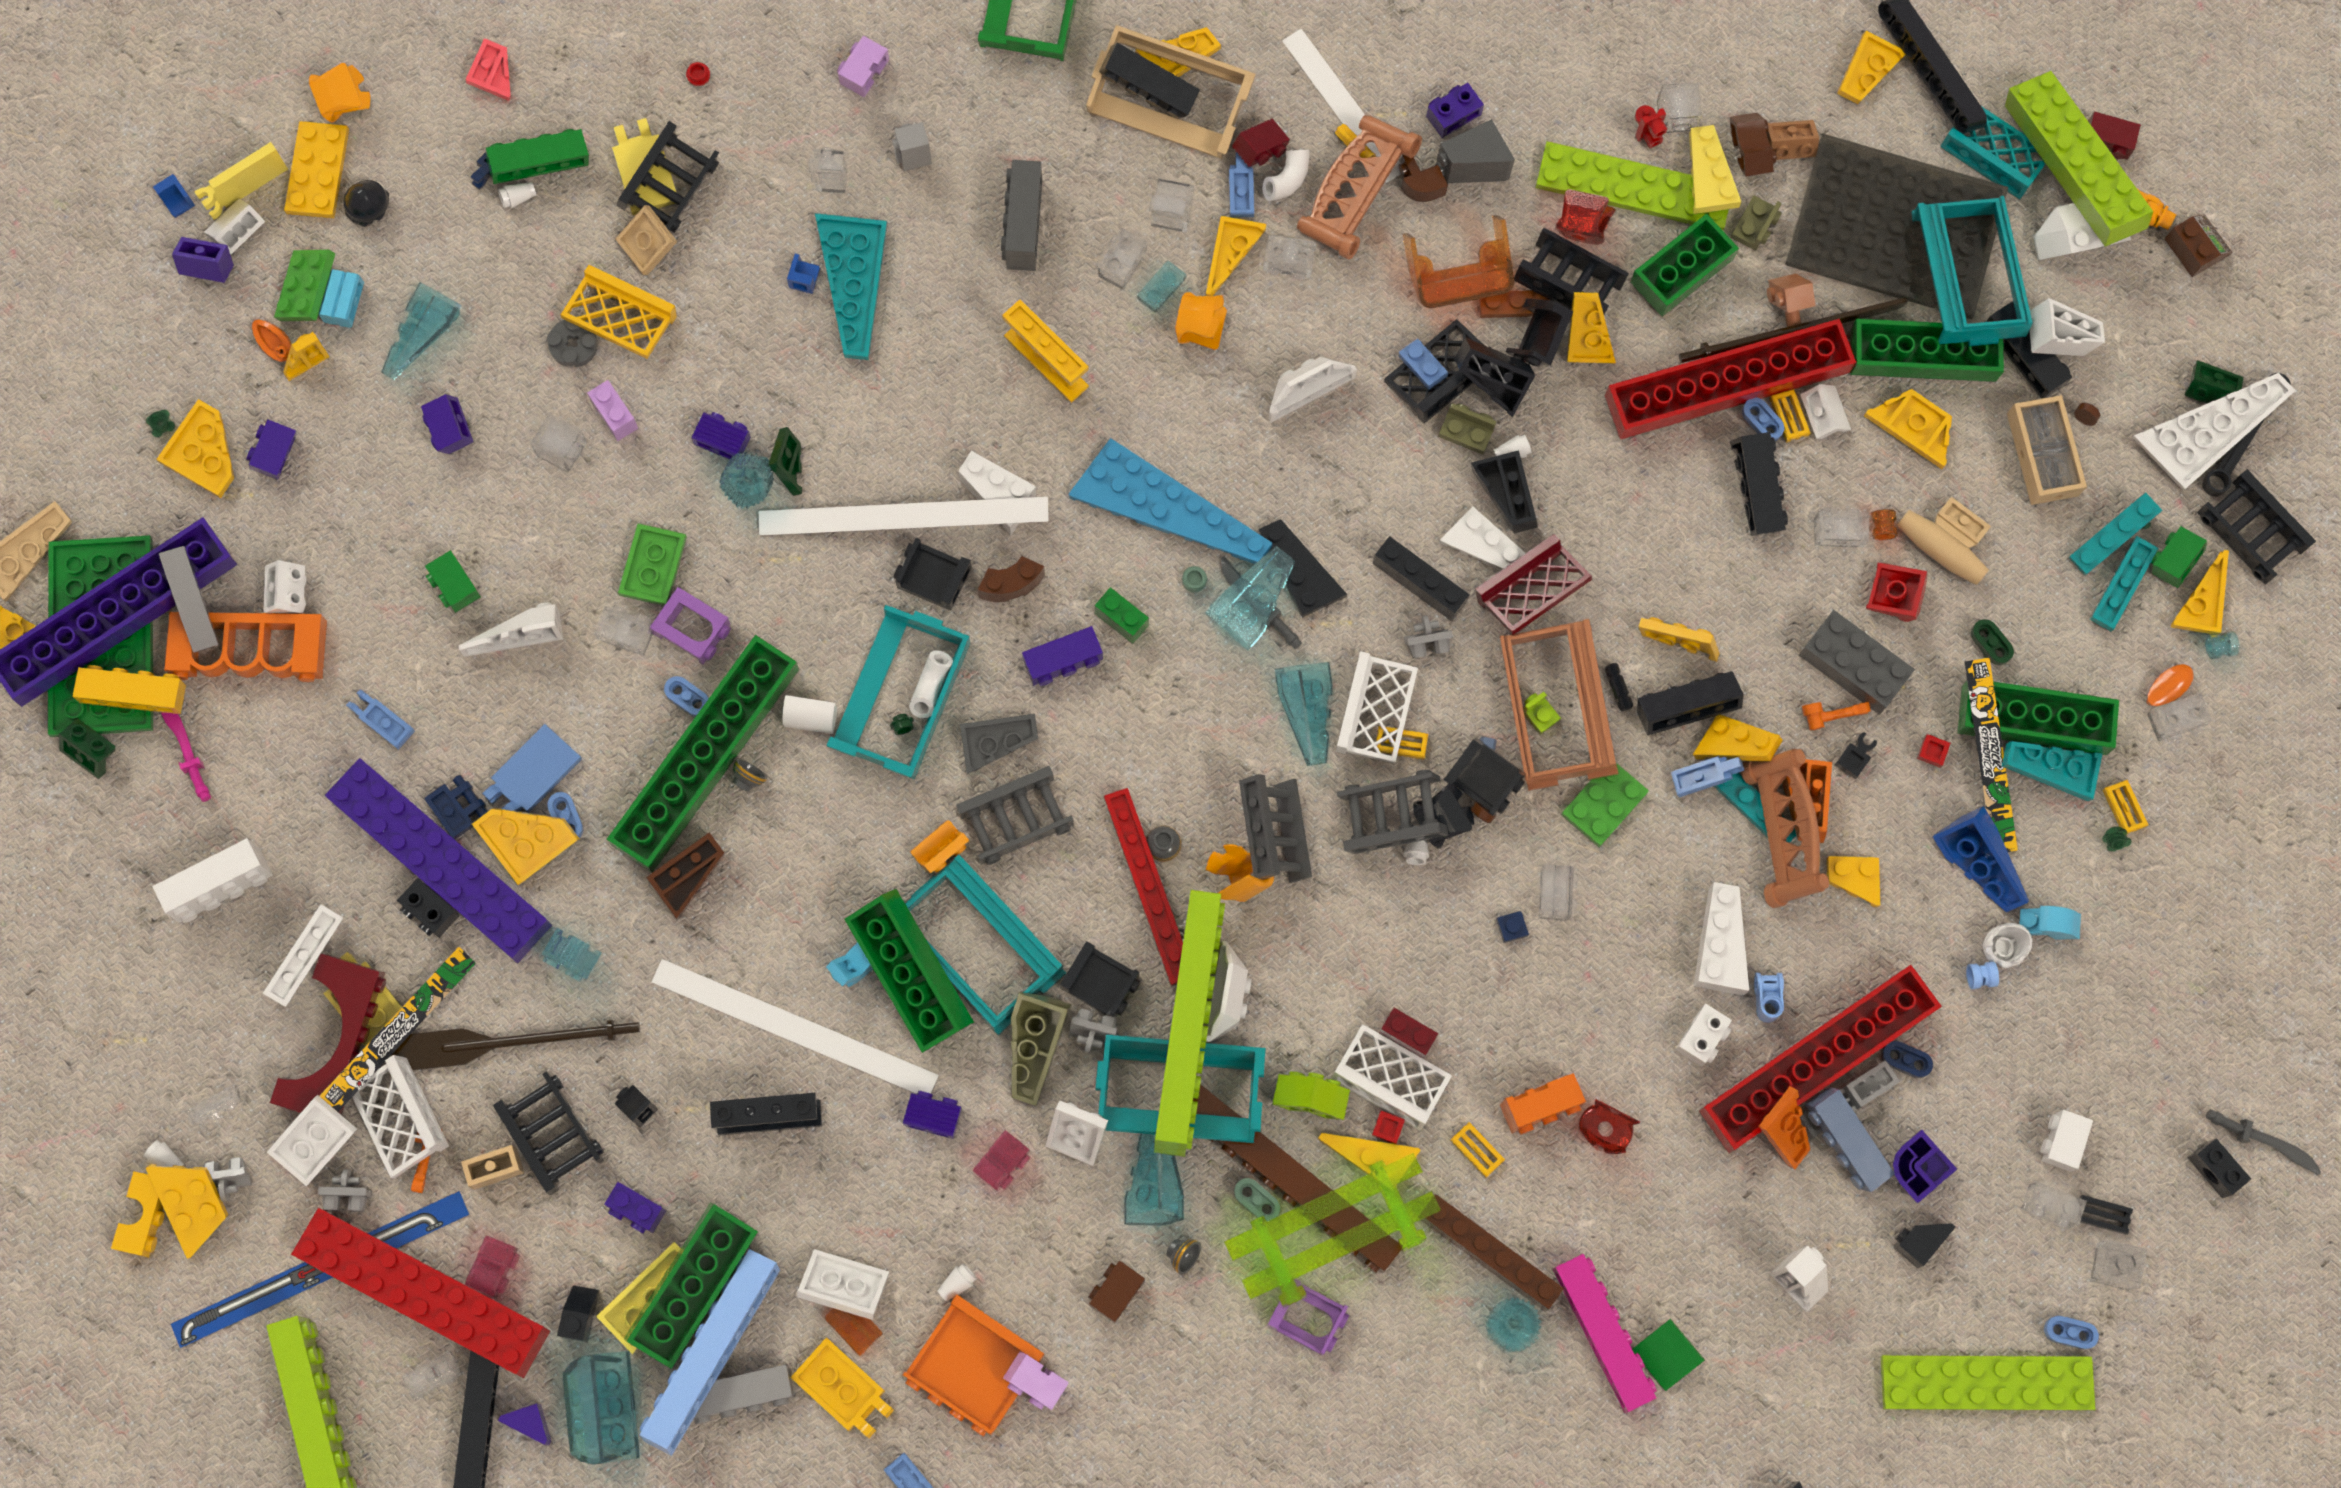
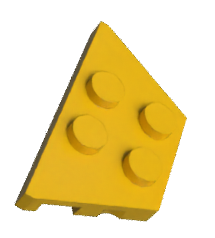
(1915, 424)
(189, 1203)

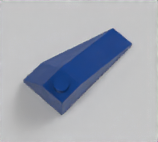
(1980, 852)

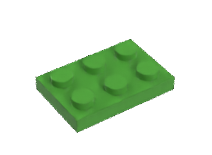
(304, 285)
(652, 564)
(1604, 805)

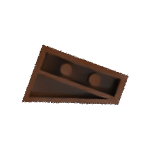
(686, 873)

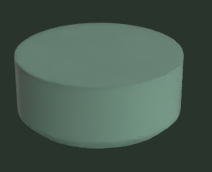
(1194, 579)

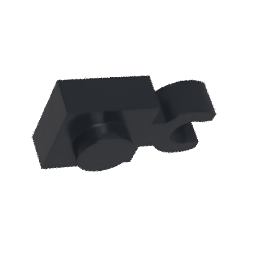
(1855, 758)

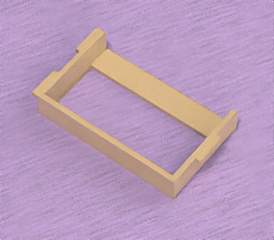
(1159, 123)

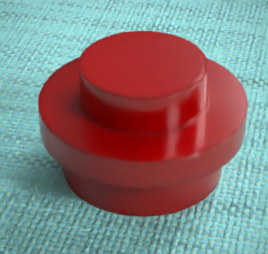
(698, 74)

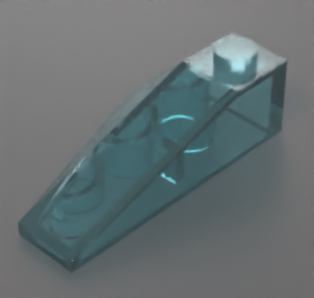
(1248, 602)
(1305, 701)
(1156, 1188)

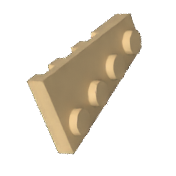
(28, 545)

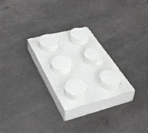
(1076, 1132)
(311, 1140)
(843, 1284)

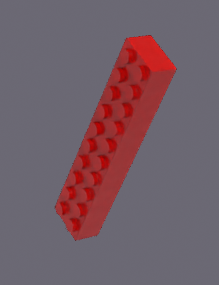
(1729, 378)
(1821, 1056)
(421, 1292)

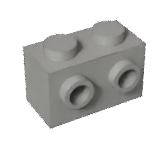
(911, 146)

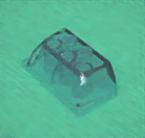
(601, 1408)

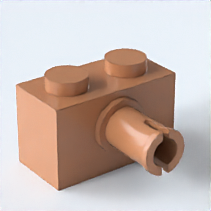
(1791, 295)

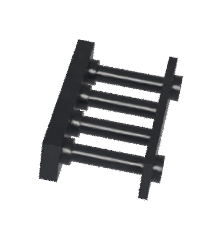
(657, 158)
(1552, 286)
(2266, 505)
(766, 1114)
(523, 1133)

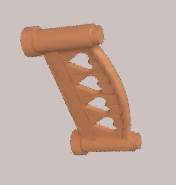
(1339, 231)
(1790, 881)

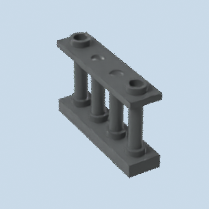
(995, 800)
(1260, 828)
(1407, 832)

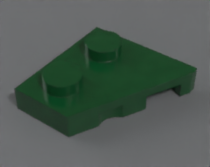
(786, 460)

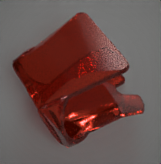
(1584, 217)
(1620, 1122)

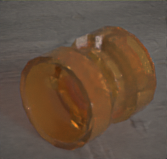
(1884, 524)

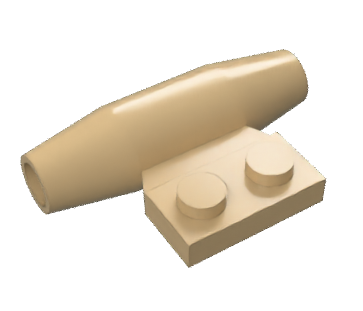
(1949, 538)

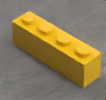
(129, 690)

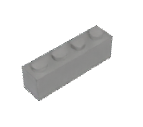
(748, 1392)

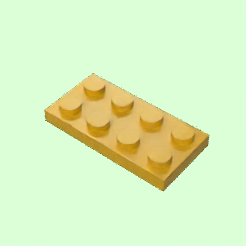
(316, 169)

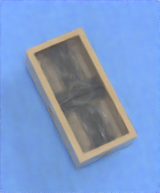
(2046, 450)

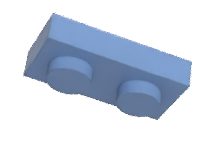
(1423, 364)

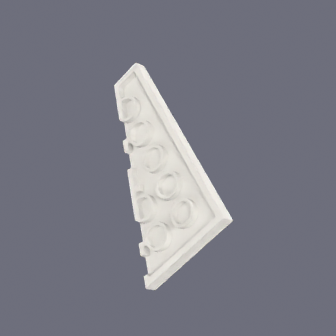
(2203, 435)

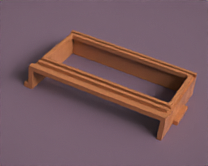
(1591, 702)

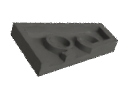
(996, 738)

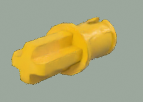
(1346, 135)

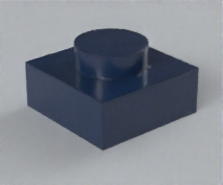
(1512, 927)

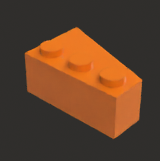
(1818, 780)
(1543, 1104)

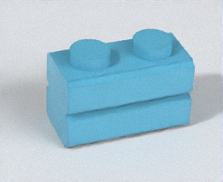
(341, 298)

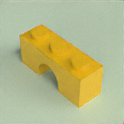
(140, 1237)

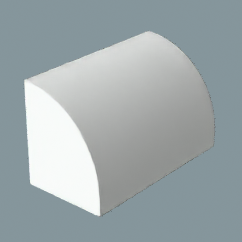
(235, 225)
(809, 714)

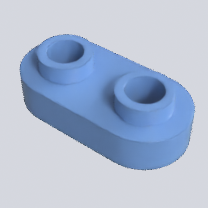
(1765, 418)
(688, 697)
(569, 813)
(2070, 1332)

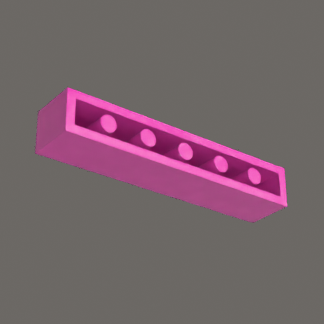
(1604, 1333)

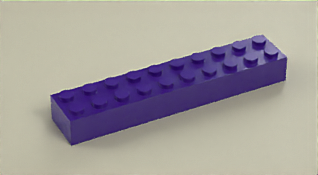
(106, 615)
(438, 860)

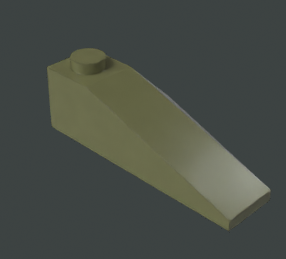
(1036, 1032)

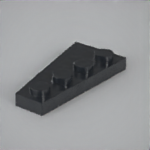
(1308, 581)

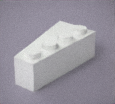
(1722, 943)

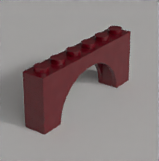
(356, 992)

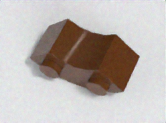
(1750, 135)
(1011, 582)

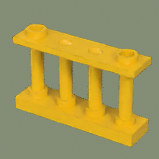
(1045, 351)

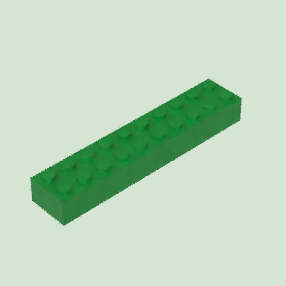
(703, 754)

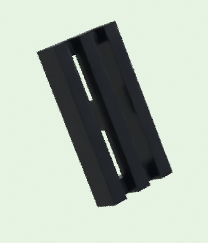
(2111, 1206)

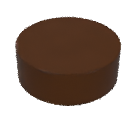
(2087, 414)
(1482, 813)

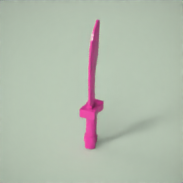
(191, 764)

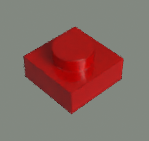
(1933, 750)
(1388, 1127)

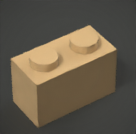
(492, 1167)

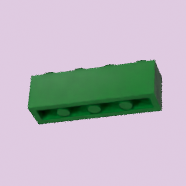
(537, 156)

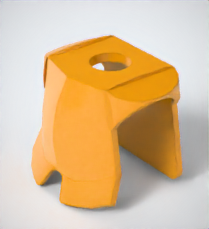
(339, 92)
(1201, 320)
(1238, 866)

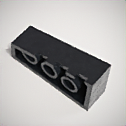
(1760, 483)

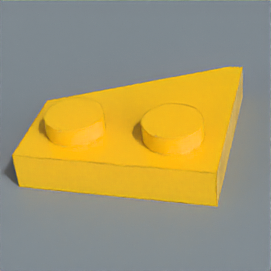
(304, 355)

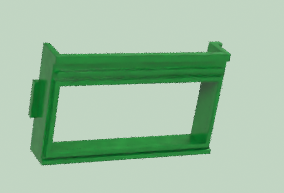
(996, 25)

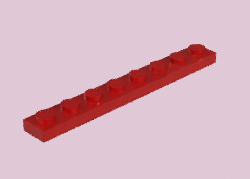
(1146, 881)

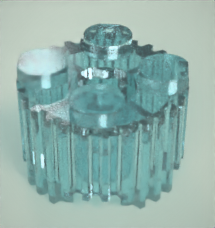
(753, 469)
(571, 955)
(1512, 1339)

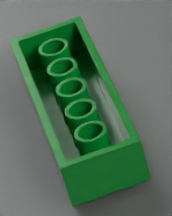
(1914, 351)
(2049, 718)
(909, 970)
(690, 1285)

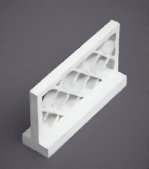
(1355, 704)
(302, 955)
(1384, 1097)
(418, 1109)

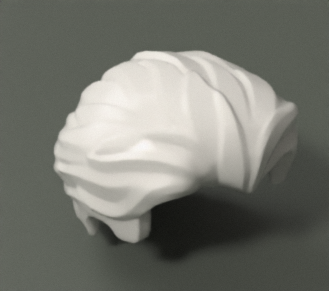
(2007, 944)

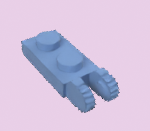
(382, 720)

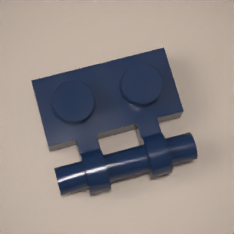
(450, 812)

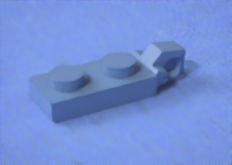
(1241, 189)
(1705, 774)

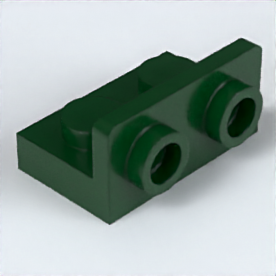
(2212, 383)
(86, 747)

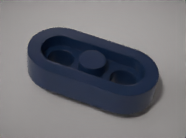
(1906, 1057)

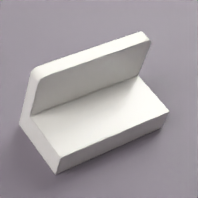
(1825, 410)

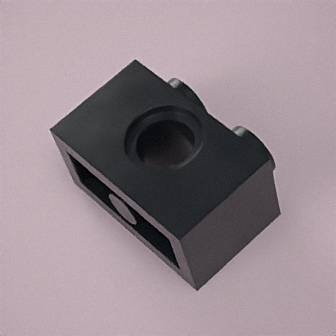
(2219, 1168)

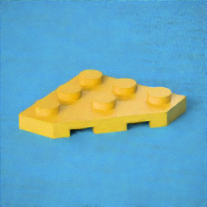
(200, 450)
(524, 840)

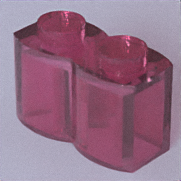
(1002, 1161)
(492, 1266)

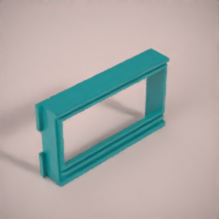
(1945, 277)
(872, 679)
(1006, 924)
(1205, 1126)

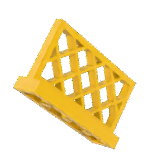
(632, 297)

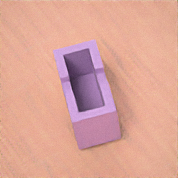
(864, 61)
(612, 410)
(1042, 1386)

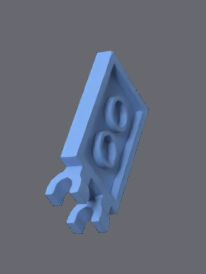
(533, 771)

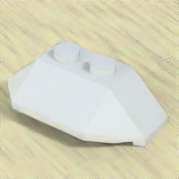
(2066, 233)
(1307, 384)
(1228, 994)

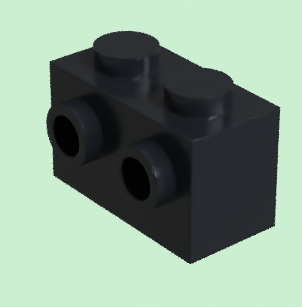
(428, 908)

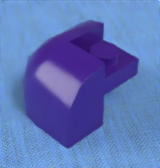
(1921, 1166)

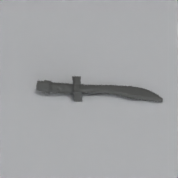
(1292, 639)
(2246, 1131)

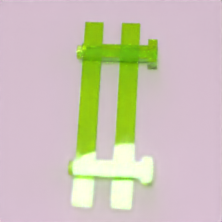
(1398, 1218)

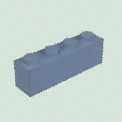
(1849, 1139)

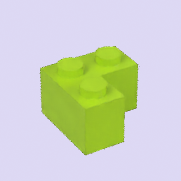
(1311, 1095)

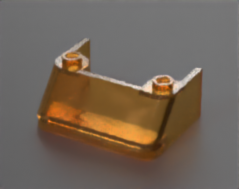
(1467, 282)

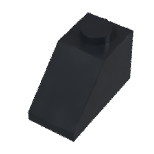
(635, 1105)
(1922, 1241)
(578, 1314)

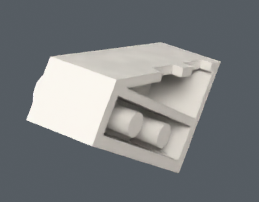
(2063, 330)
(991, 481)
(1803, 1276)

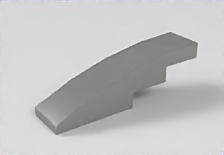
(188, 599)
(1859, 1092)

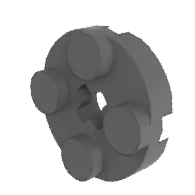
(571, 355)

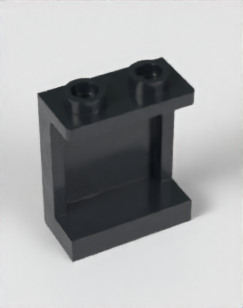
(1543, 332)
(932, 574)
(1486, 776)
(1100, 981)

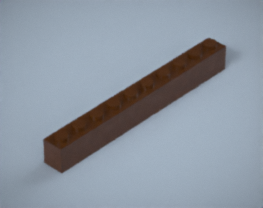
(1296, 1183)

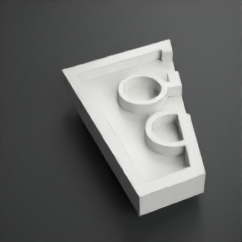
(1482, 540)

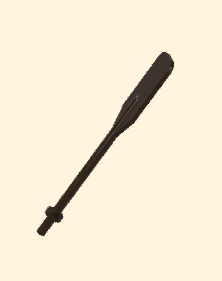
(1706, 350)
(463, 1046)

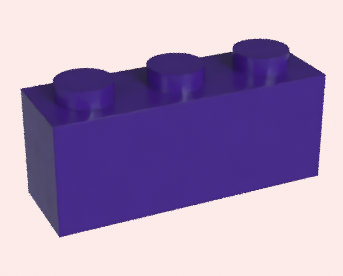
(1063, 656)

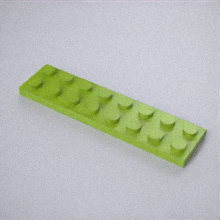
(1623, 181)
(1987, 1382)

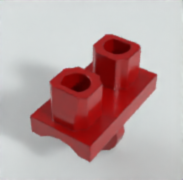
(1650, 125)

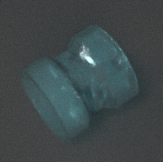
(2222, 645)

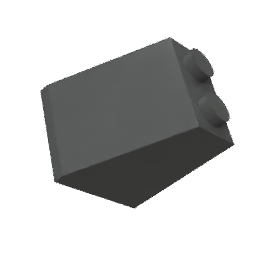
(1476, 156)

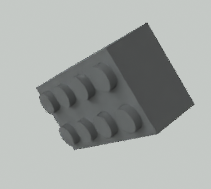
(1022, 215)
(1856, 662)

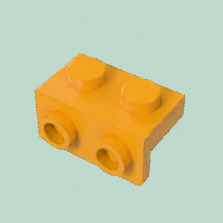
(939, 846)

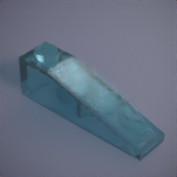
(427, 320)

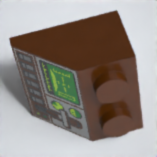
(2197, 244)

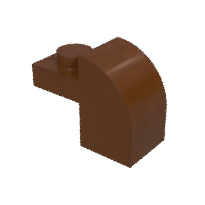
(1424, 184)

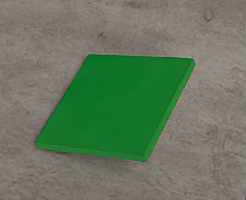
(1668, 1354)

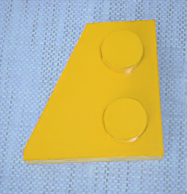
(1856, 876)

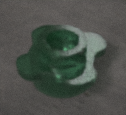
(160, 416)
(2116, 838)

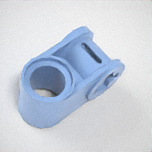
(1769, 991)

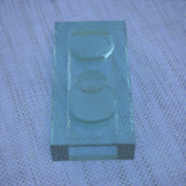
(1161, 286)

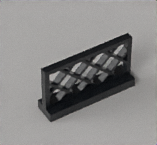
(1442, 394)

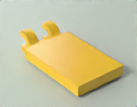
(841, 1387)

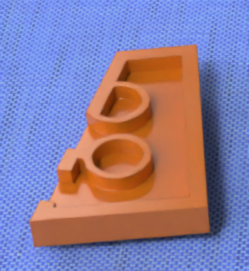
(1785, 1129)

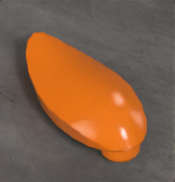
(271, 340)
(2170, 685)

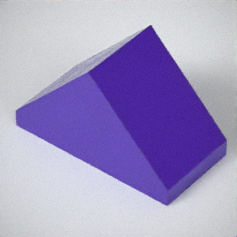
(529, 1422)

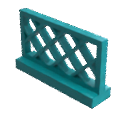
(1988, 162)

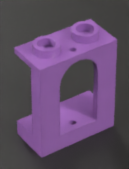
(700, 649)
(1315, 1343)

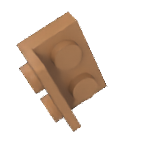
(1793, 139)

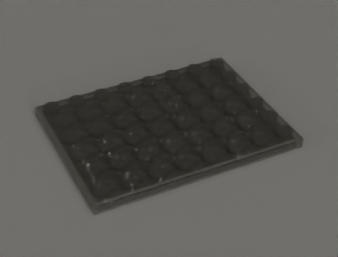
(1862, 229)

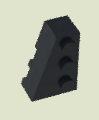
(1508, 489)

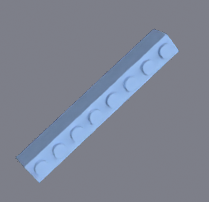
(709, 1352)

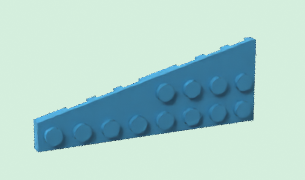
(1143, 493)

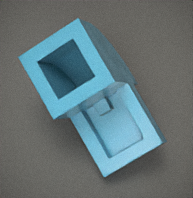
(2053, 921)
(850, 967)

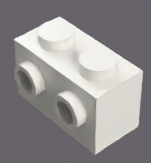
(284, 588)
(1703, 1035)
(2066, 1140)

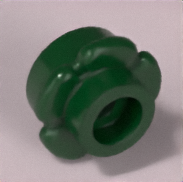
(902, 724)

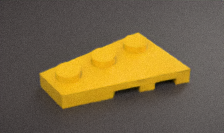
(1588, 331)

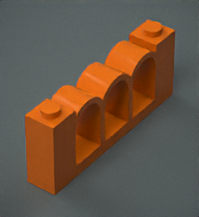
(306, 659)

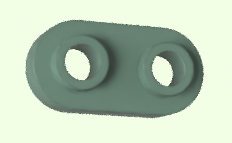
(1257, 1200)

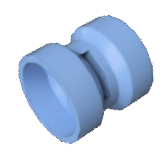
(1982, 975)

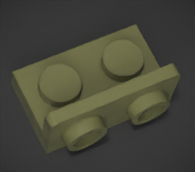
(1755, 221)
(1467, 428)

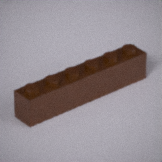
(1494, 1255)

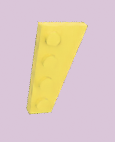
(1711, 175)
(627, 1305)

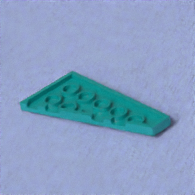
(853, 265)

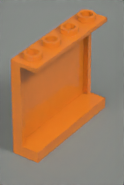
(967, 1364)

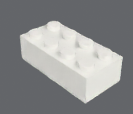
(213, 881)

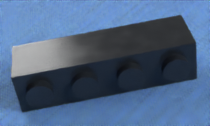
(1149, 81)
(2041, 370)
(1420, 578)
(1689, 702)

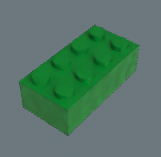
(1684, 265)

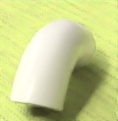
(1290, 178)
(930, 684)

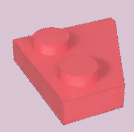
(491, 70)

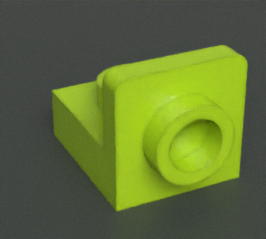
(1540, 712)

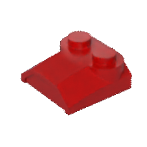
(1898, 591)

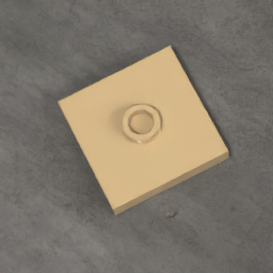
(646, 240)

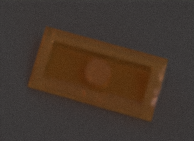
(854, 1329)

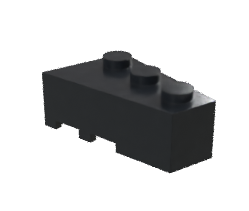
(1496, 373)

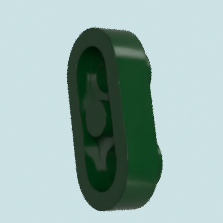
(1994, 641)

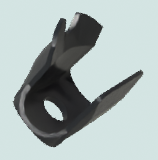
(1448, 812)

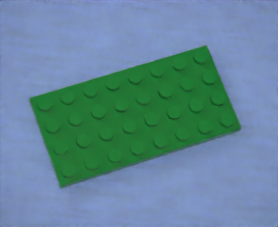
(72, 572)

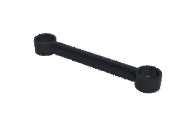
(2231, 460)

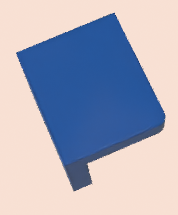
(173, 196)
(802, 275)

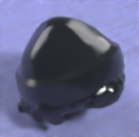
(365, 202)

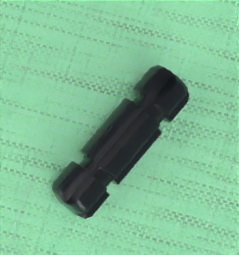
(1618, 687)

